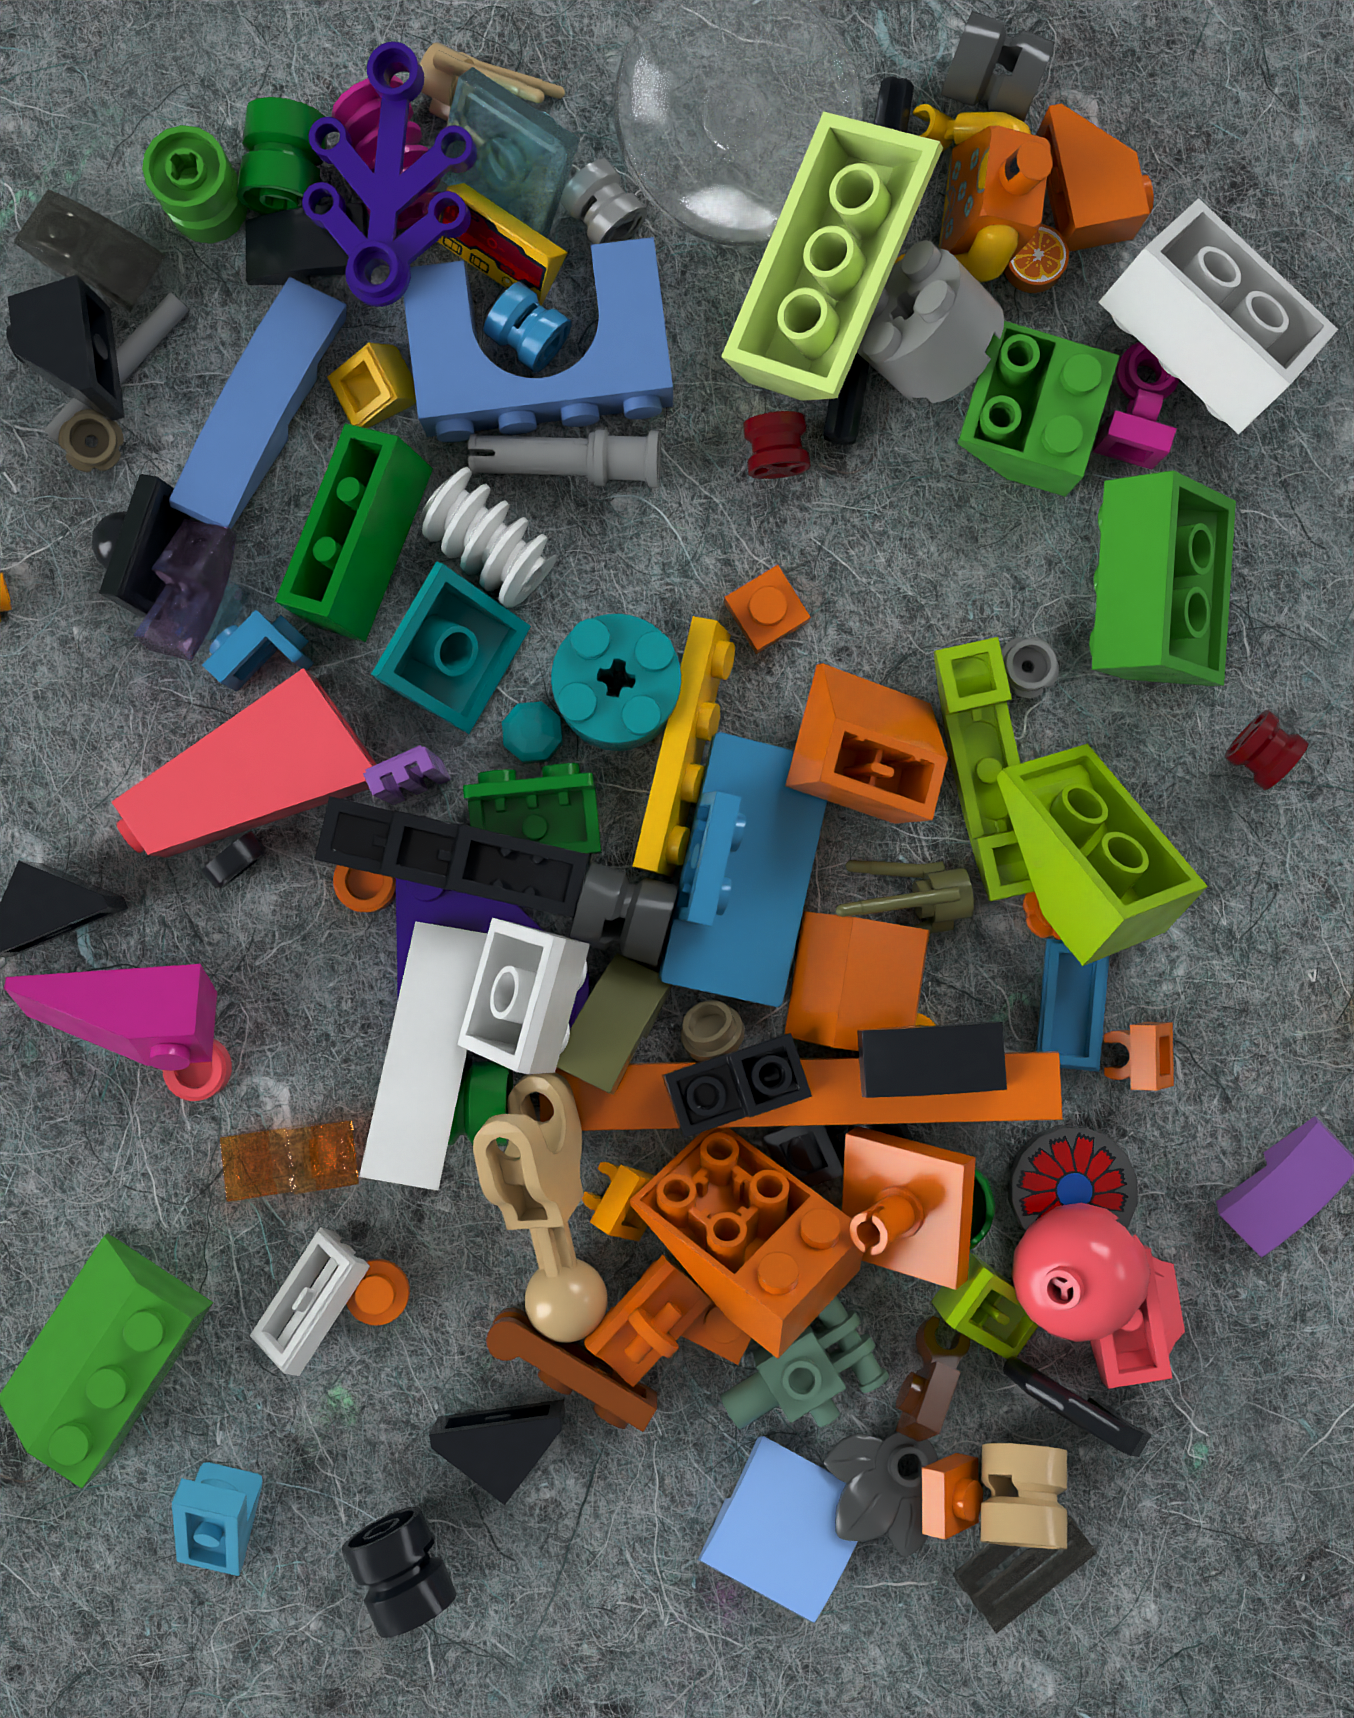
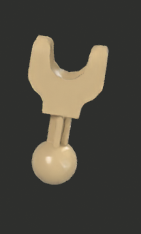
(539, 1190)

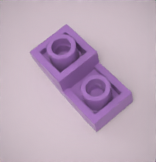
(1293, 1187)

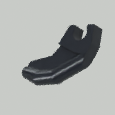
(1089, 1415)

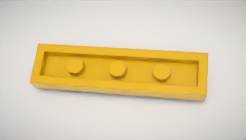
(678, 771)

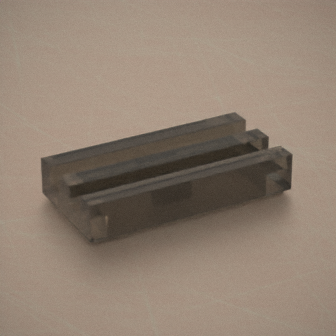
(1029, 1590)

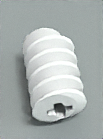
(485, 540)

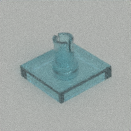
(519, 149)

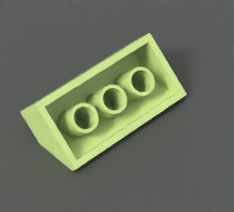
(830, 257)

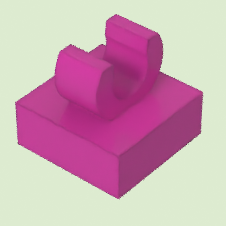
(1136, 434)

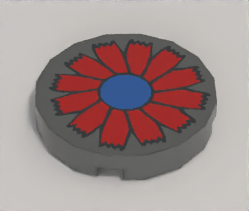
(1070, 1168)

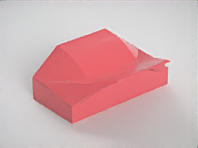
(1143, 1346)

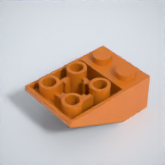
(750, 1236)

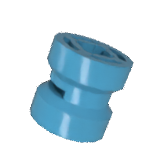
(527, 326)

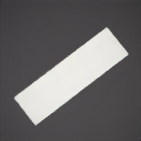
(423, 1059)

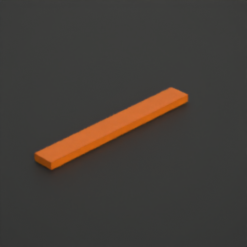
(836, 1098)

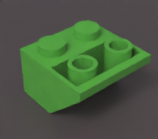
(1038, 407)

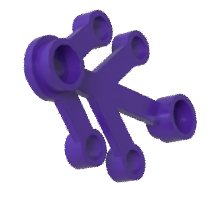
(388, 189)

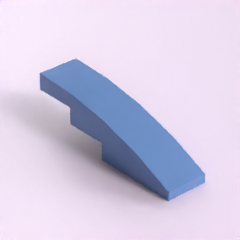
(257, 405)

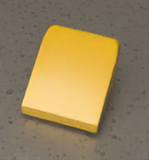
(373, 384)

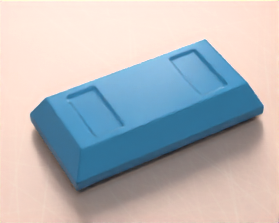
(1072, 1007)

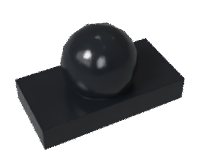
(132, 543)

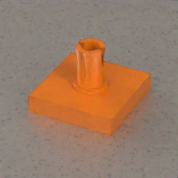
(909, 1205)

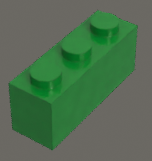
(354, 532)

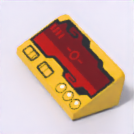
(502, 244)

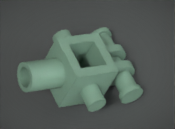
(806, 1373)

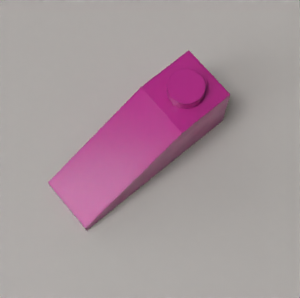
(141, 1013)

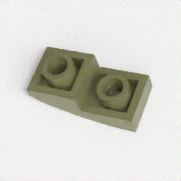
(613, 1023)

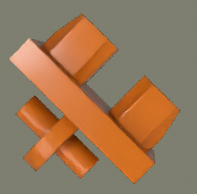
(648, 1320)

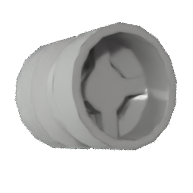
(603, 204)

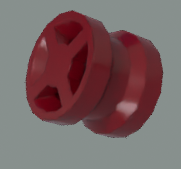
(776, 445)
(1266, 750)

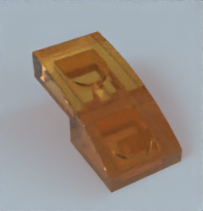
(288, 1160)

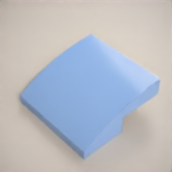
(781, 1531)

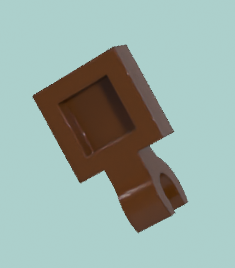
(928, 1392)

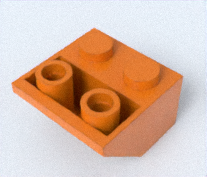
(868, 748)

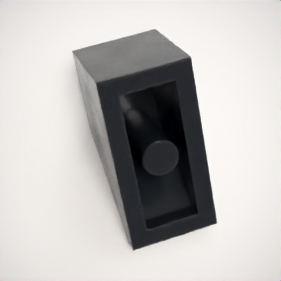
(68, 341)

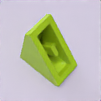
(986, 1310)

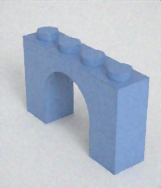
(620, 372)

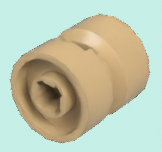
(1024, 1495)

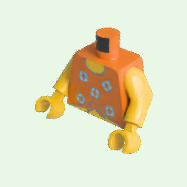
(991, 187)

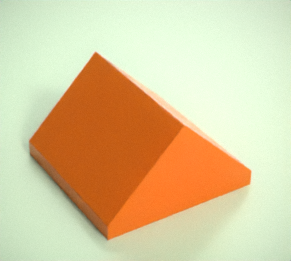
(854, 978)

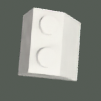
(523, 997)

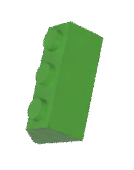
(1163, 580)
(100, 1360)

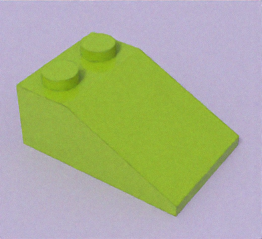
(1094, 854)

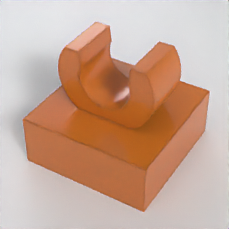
(1150, 1055)

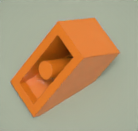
(1093, 182)

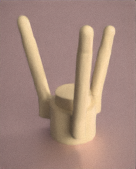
(444, 66)

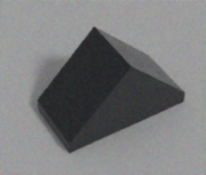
(47, 905)
(498, 1444)

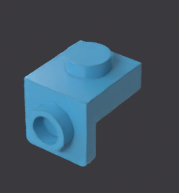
(244, 649)

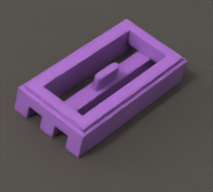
(389, 787)

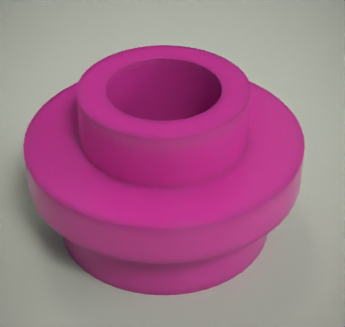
(1127, 376)

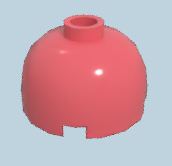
(1080, 1272)

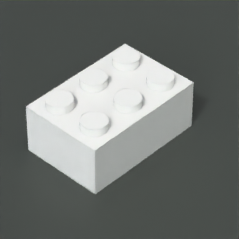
(1217, 316)

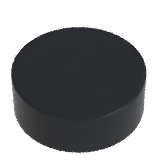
(234, 860)

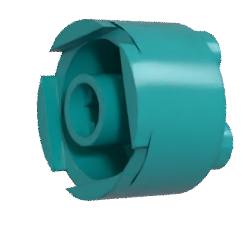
(595, 652)

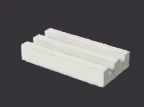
(314, 1306)

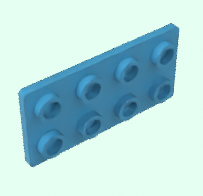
(743, 875)

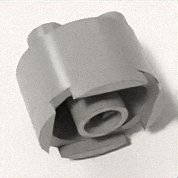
(931, 326)

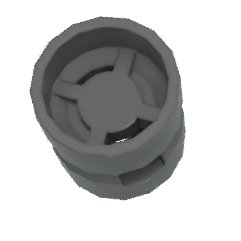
(979, 49)
(624, 913)

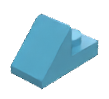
(215, 1517)

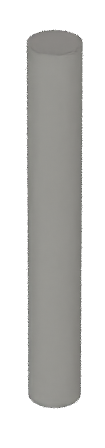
(131, 352)

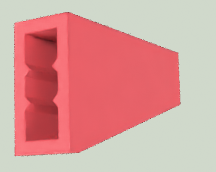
(248, 772)

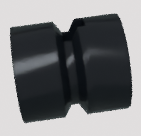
(402, 1577)

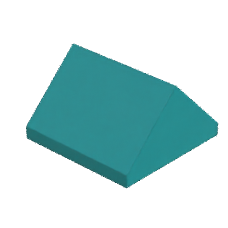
(451, 649)

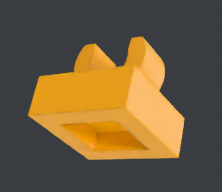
(613, 1210)

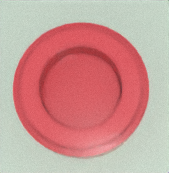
(201, 1078)

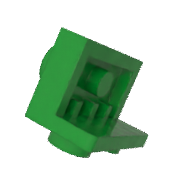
(549, 809)

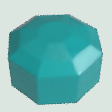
(532, 732)

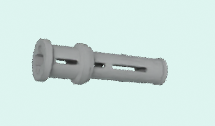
(598, 456)

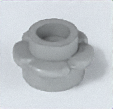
(1041, 657)

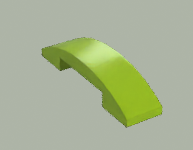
(980, 745)

